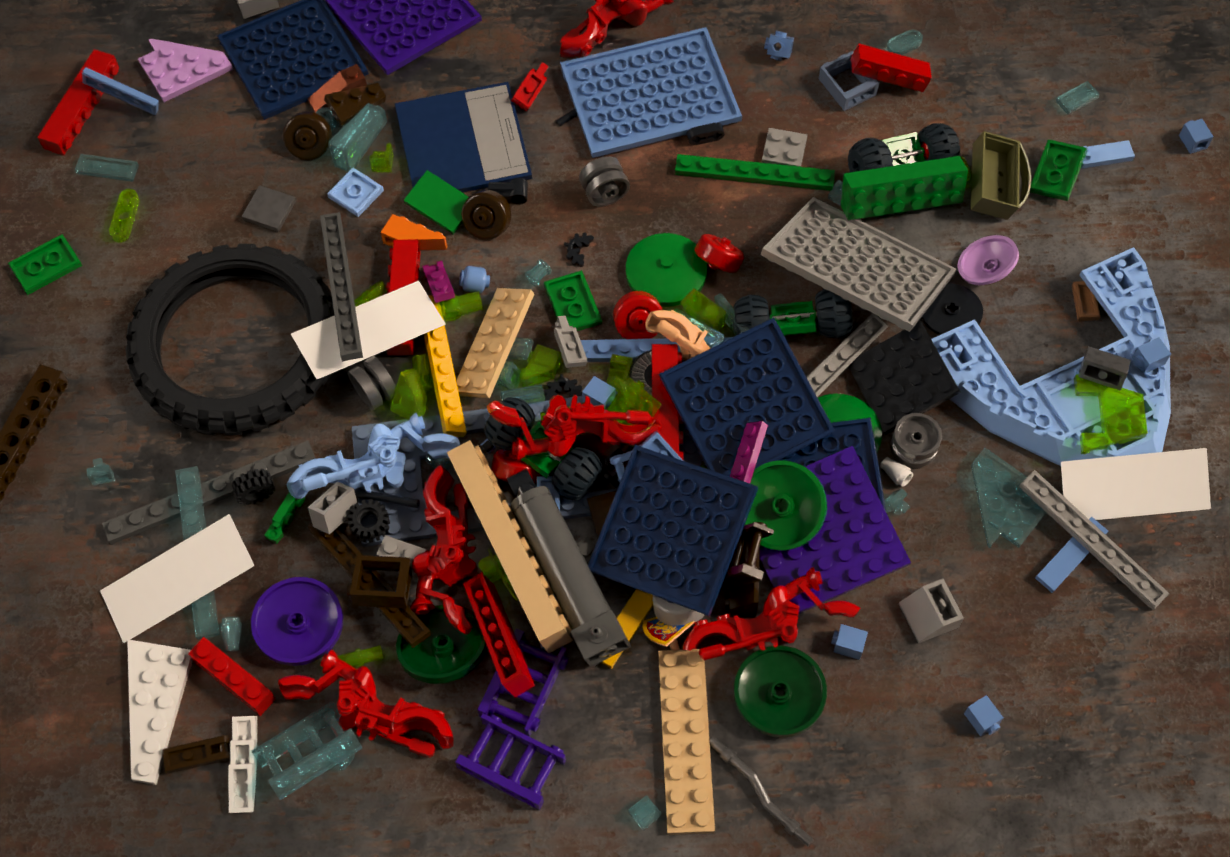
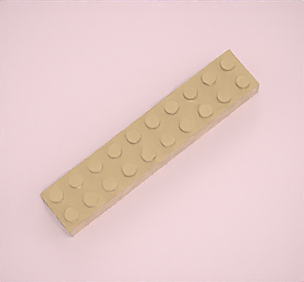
(511, 546)

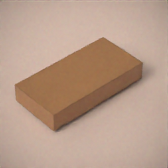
(1085, 302)

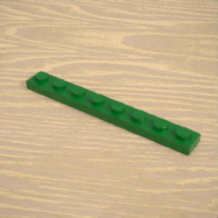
(755, 172)

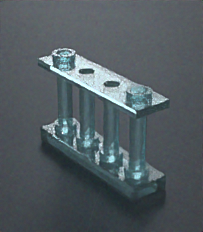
(315, 763)

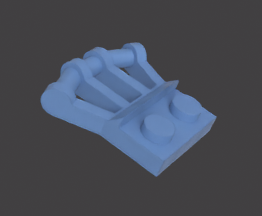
(654, 442)

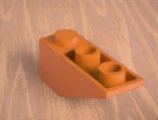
(401, 228)

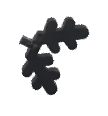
(575, 253)
(555, 386)

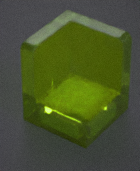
(382, 160)
(619, 367)

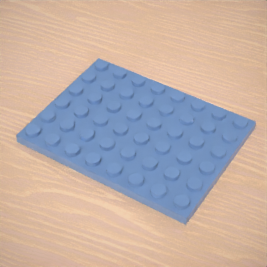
(649, 91)

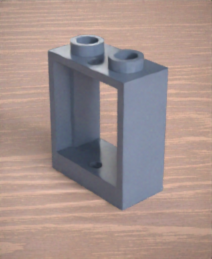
(854, 96)

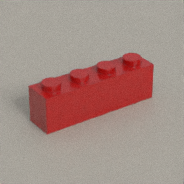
(891, 67)
(232, 676)

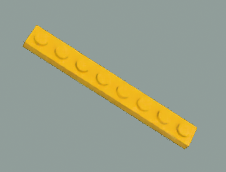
(444, 379)

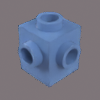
(786, 45)

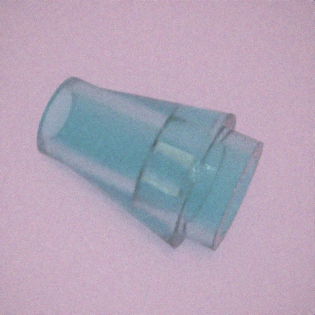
(231, 632)

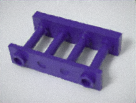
(490, 705)
(511, 784)

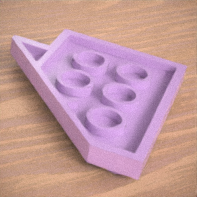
(181, 67)

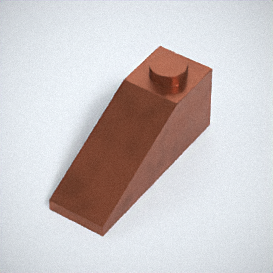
(343, 80)

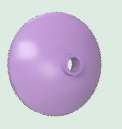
(988, 260)

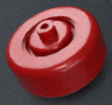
(719, 253)
(631, 314)
(505, 465)

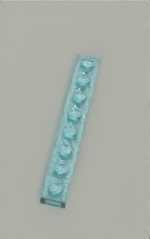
(193, 521)

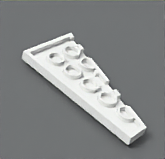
(155, 693)

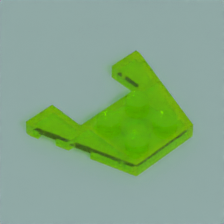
(1120, 413)

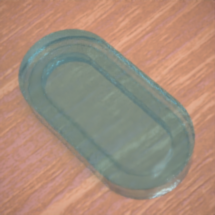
(905, 42)

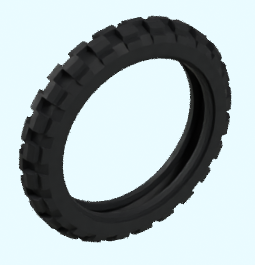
(181, 283)

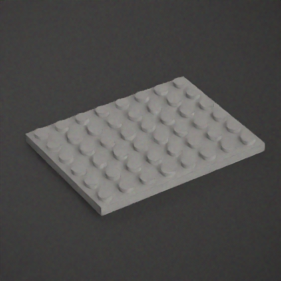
(859, 263)

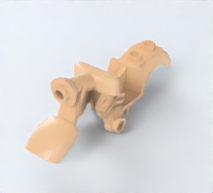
(679, 330)

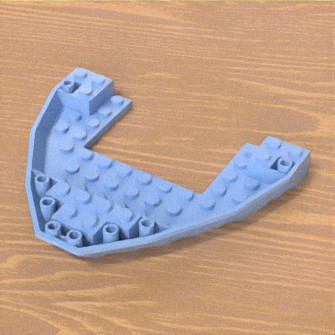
(1046, 412)

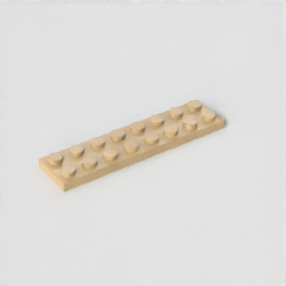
(686, 743)

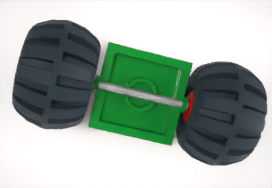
(931, 143)
(832, 314)
(574, 471)

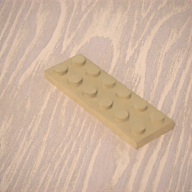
(493, 342)

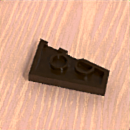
(349, 102)

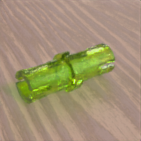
(360, 656)

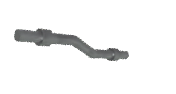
(791, 826)

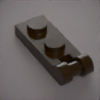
(196, 754)

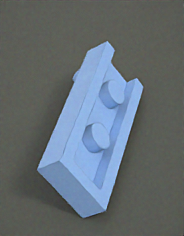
(1108, 154)

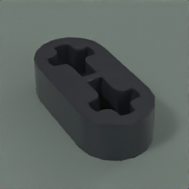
(705, 133)

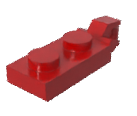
(530, 87)

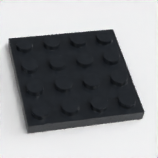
(903, 376)

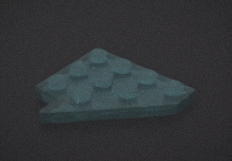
(1002, 504)

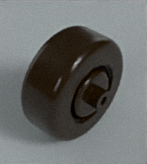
(307, 135)
(486, 214)

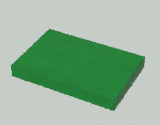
(1058, 170)
(437, 201)
(45, 264)
(572, 298)

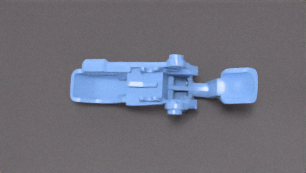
(378, 462)

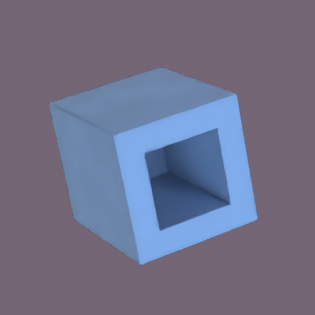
(1196, 135)
(1151, 355)
(599, 392)
(849, 641)
(984, 716)

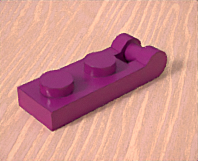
(438, 282)

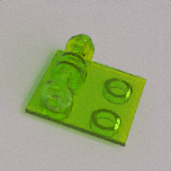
(634, 397)
(494, 571)

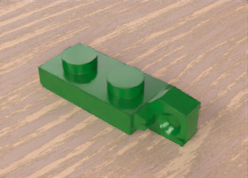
(283, 517)

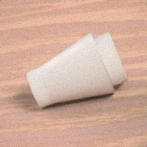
(897, 472)

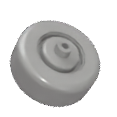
(674, 614)

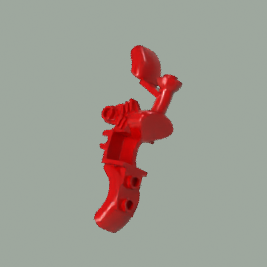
(598, 19)
(565, 423)
(450, 556)
(776, 620)
(363, 710)

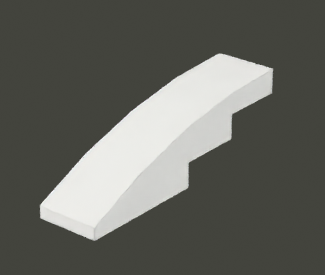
(243, 764)

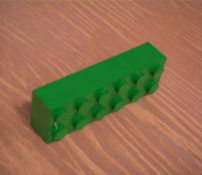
(903, 187)

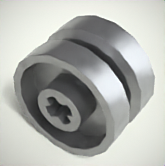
(604, 181)
(372, 382)
(916, 440)

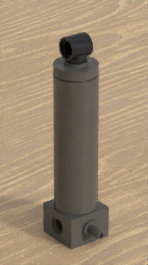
(566, 571)

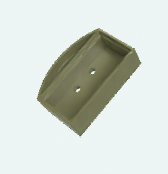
(996, 156)

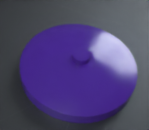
(297, 621)

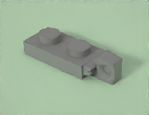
(569, 343)

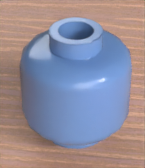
(474, 279)

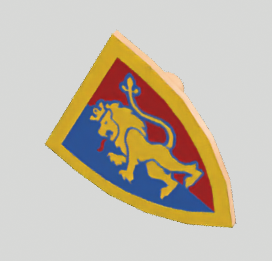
(662, 633)

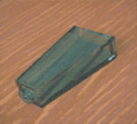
(357, 136)

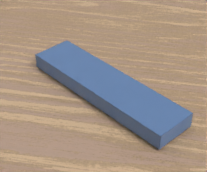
(120, 91)
(1065, 562)

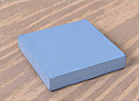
(355, 192)

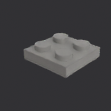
(784, 147)

